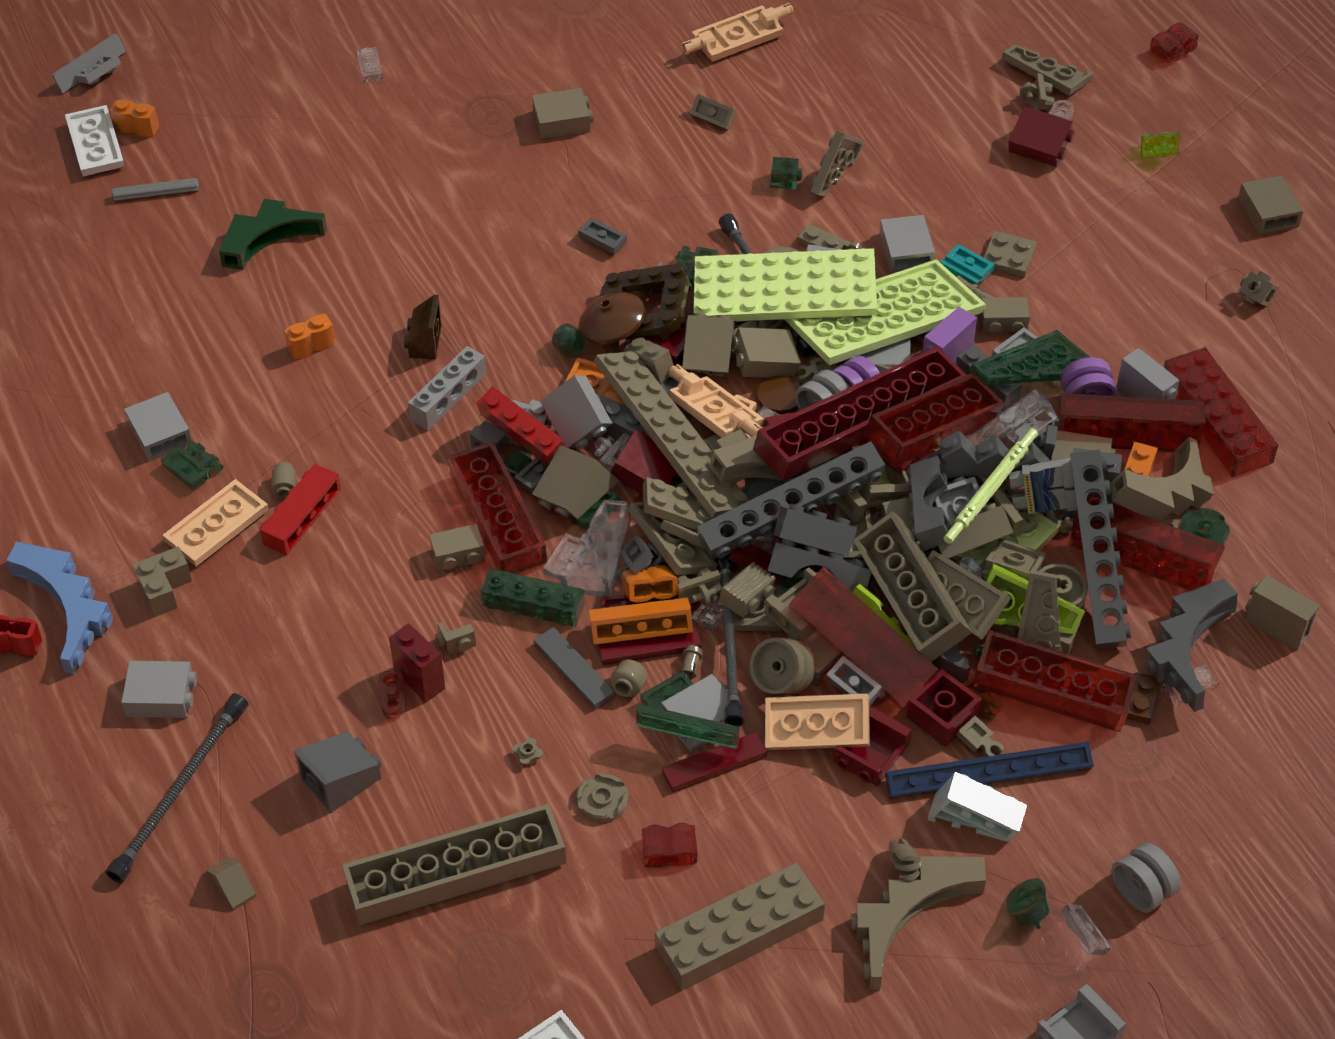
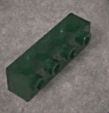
(532, 597)

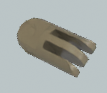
(904, 859)

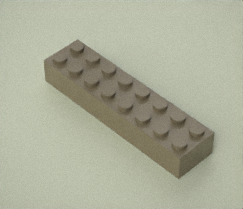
(454, 864)

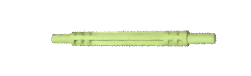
(990, 486)

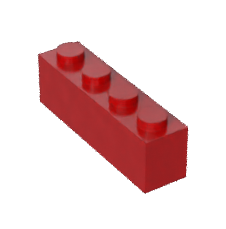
(519, 425)
(300, 509)

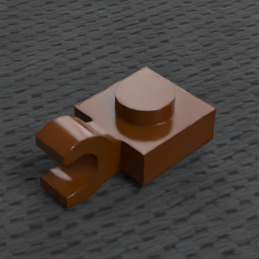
(986, 701)

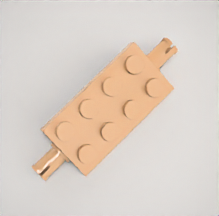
(738, 32)
(712, 404)

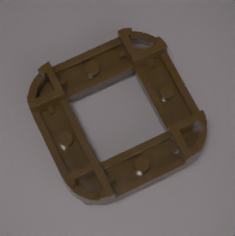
(675, 289)

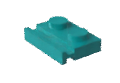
(967, 264)

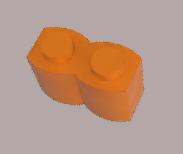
(134, 118)
(309, 336)
(654, 582)

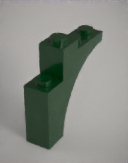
(273, 223)

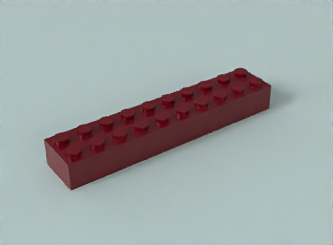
(841, 419)

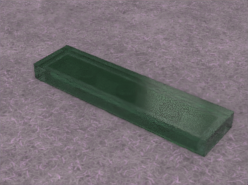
(687, 726)

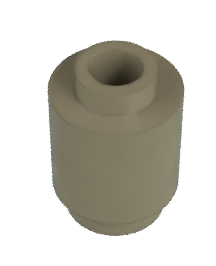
(283, 479)

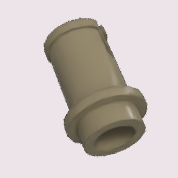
(691, 655)

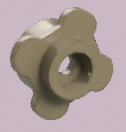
(531, 757)

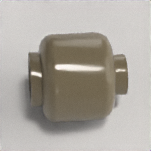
(628, 678)

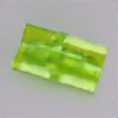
(1160, 144)

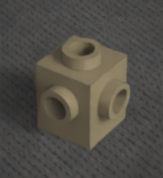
(1258, 288)

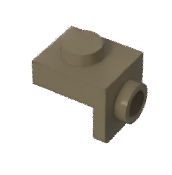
(455, 640)

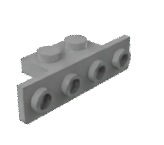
(90, 65)

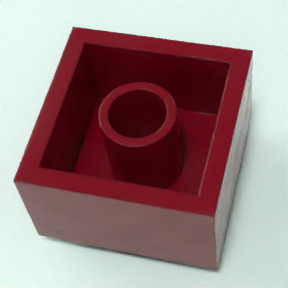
(943, 707)

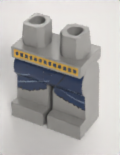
(1046, 487)

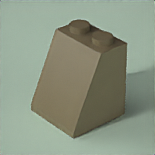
(572, 483)

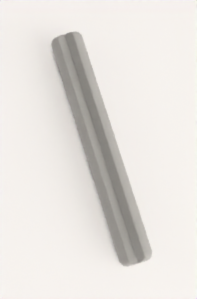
(155, 189)

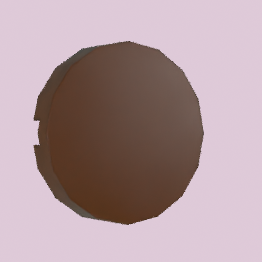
(778, 394)

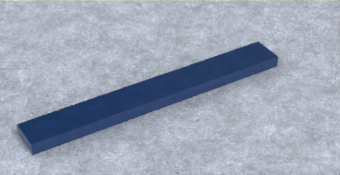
(991, 769)

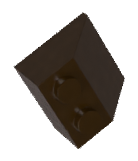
(424, 330)

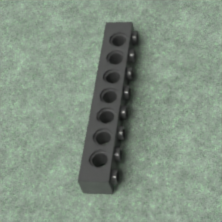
(1092, 463)
(841, 468)

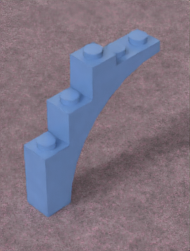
(56, 574)

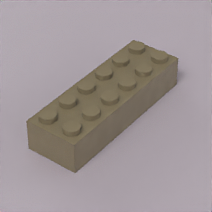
(912, 586)
(739, 926)

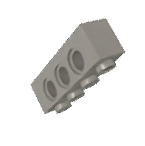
(447, 388)

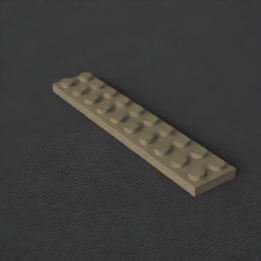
(669, 430)

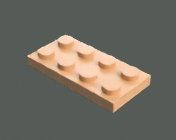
(215, 522)
(817, 722)

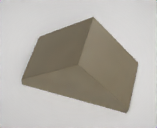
(231, 882)

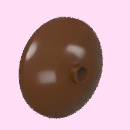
(611, 318)

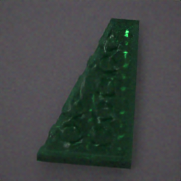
(1032, 361)

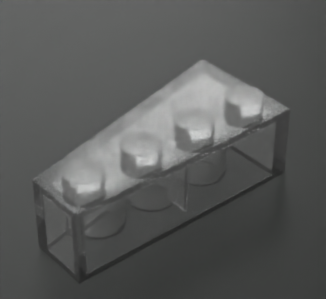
(598, 554)

